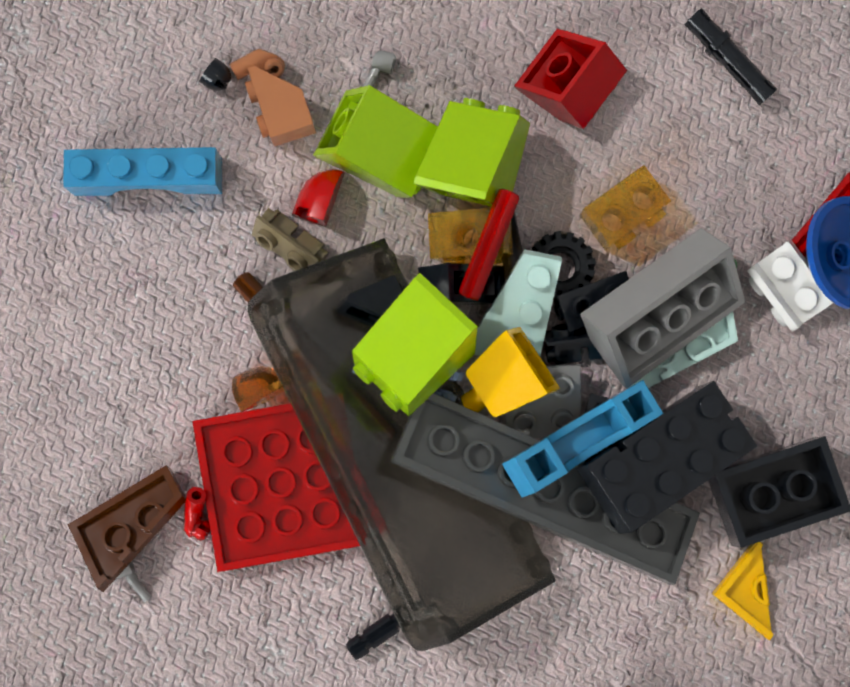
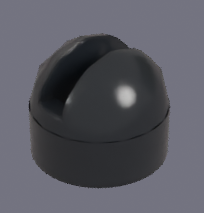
(216, 76)

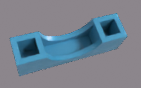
(114, 170)
(582, 438)

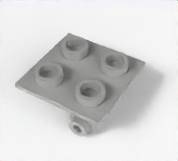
(551, 411)

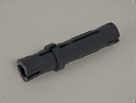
(728, 54)

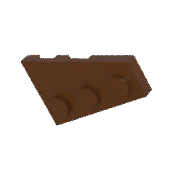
(125, 524)

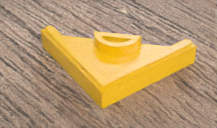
(746, 590)

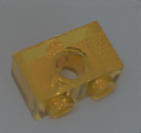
(449, 230)

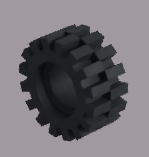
(578, 252)

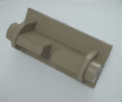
(274, 234)

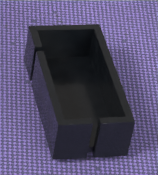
(666, 458)

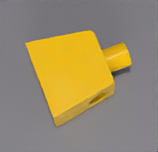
(508, 376)

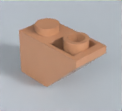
(282, 106)

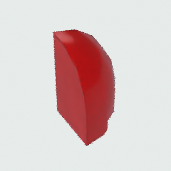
(318, 197)

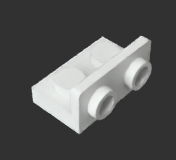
(788, 286)

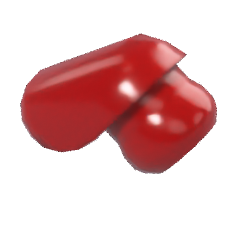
(194, 510)

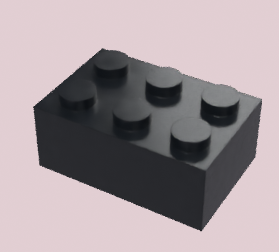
(779, 492)

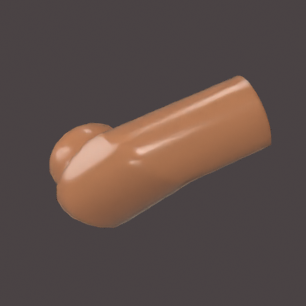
(260, 58)

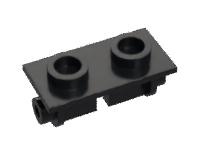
(578, 300)
(567, 345)

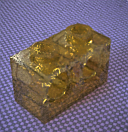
(621, 204)

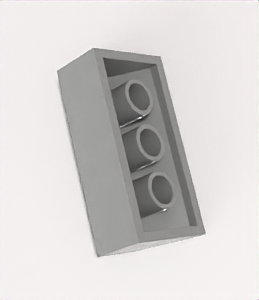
(664, 306)

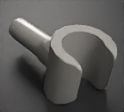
(381, 62)
(129, 573)

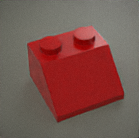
(571, 77)

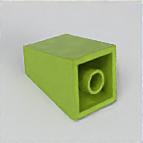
(377, 141)
(474, 152)
(415, 346)

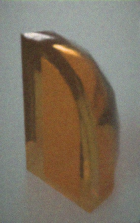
(255, 387)

